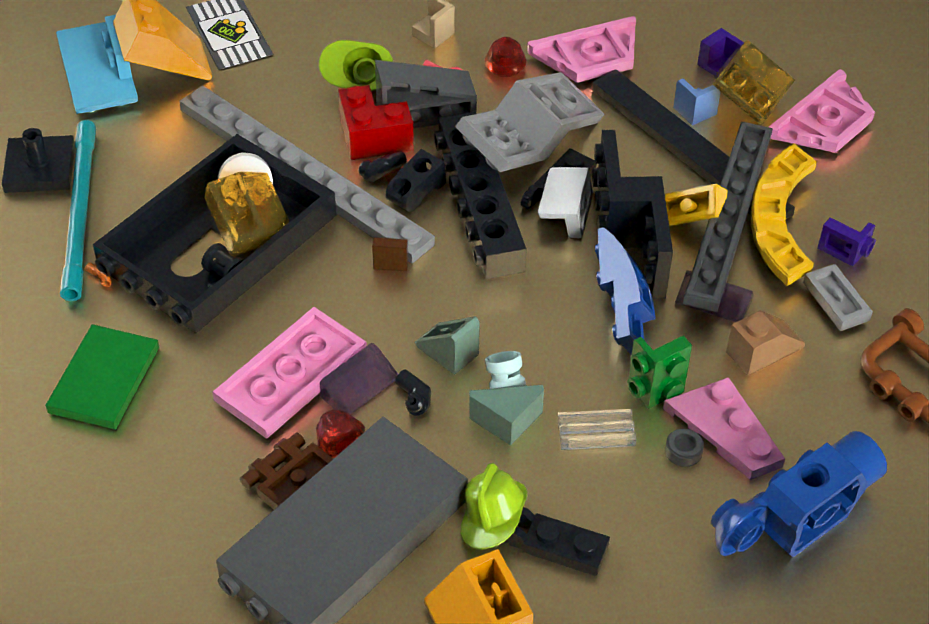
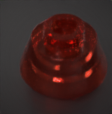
(505, 57)
(337, 431)

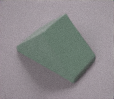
(452, 343)
(506, 410)

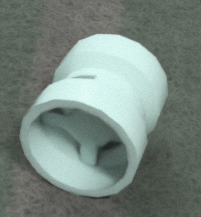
(505, 369)

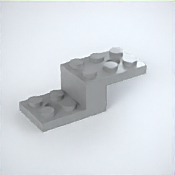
(529, 121)

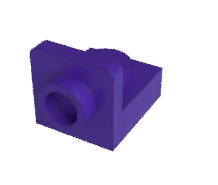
(845, 241)

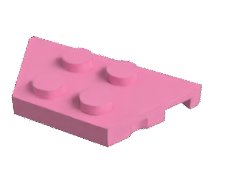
(588, 51)
(825, 116)

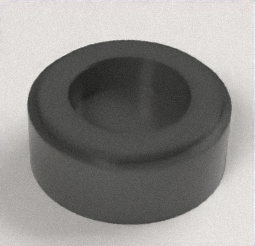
(684, 447)

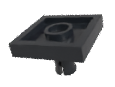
(38, 163)

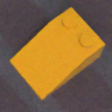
(159, 40)

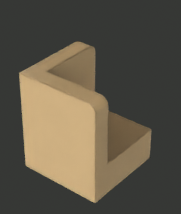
(437, 25)

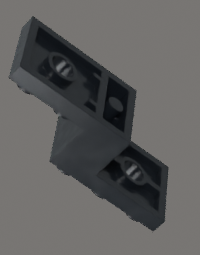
(633, 213)

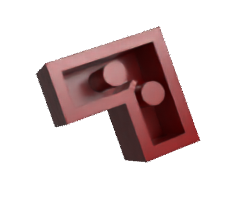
(372, 128)

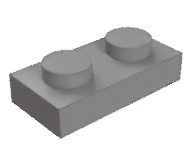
(837, 297)

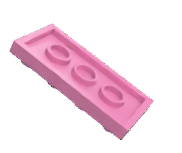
(287, 372)

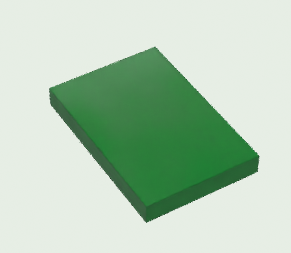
(102, 376)

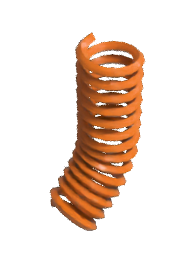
(102, 277)

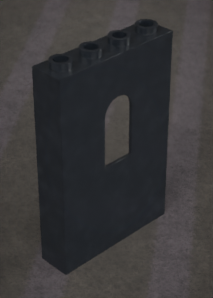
(151, 238)

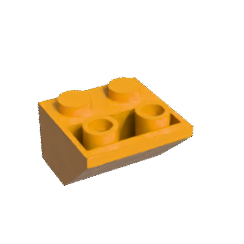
(479, 593)

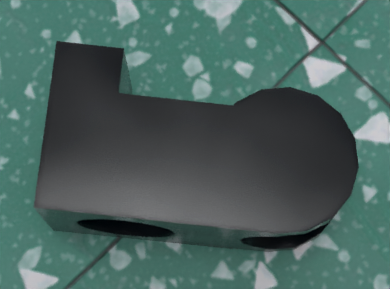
(416, 180)

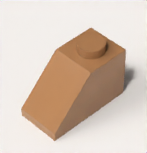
(761, 341)

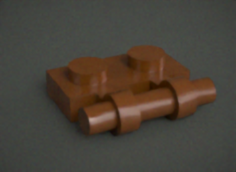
(298, 469)

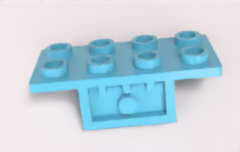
(96, 67)

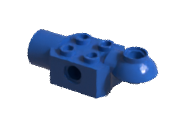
(804, 499)

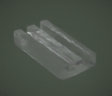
(596, 424)

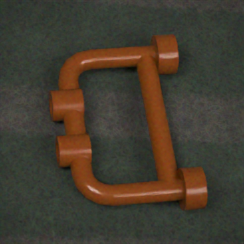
(885, 383)

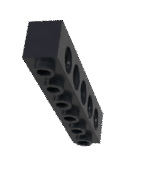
(481, 202)

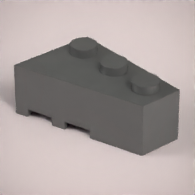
(427, 89)

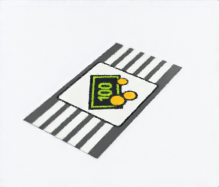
(229, 32)

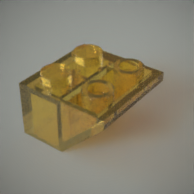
(752, 81)
(245, 210)

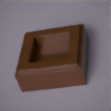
(390, 254)

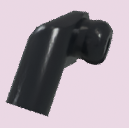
(380, 167)
(418, 392)

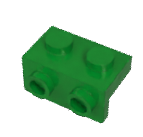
(658, 372)

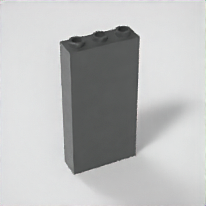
(342, 529)

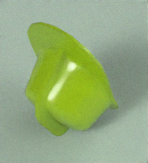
(351, 63)
(492, 508)

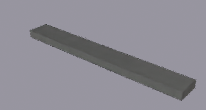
(724, 232)

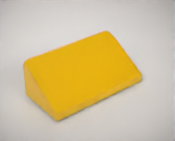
(695, 204)

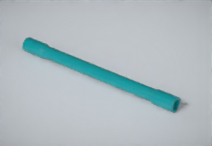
(72, 272)

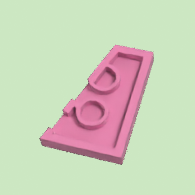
(730, 425)

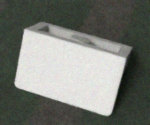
(567, 197)

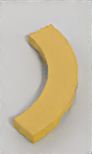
(769, 214)

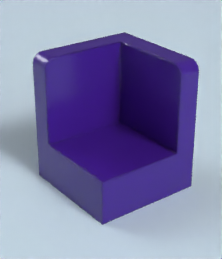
(716, 50)

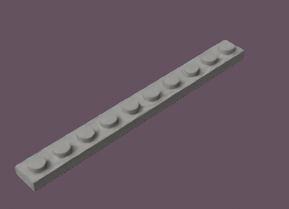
(351, 201)

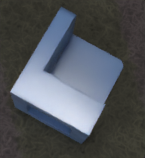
(697, 103)

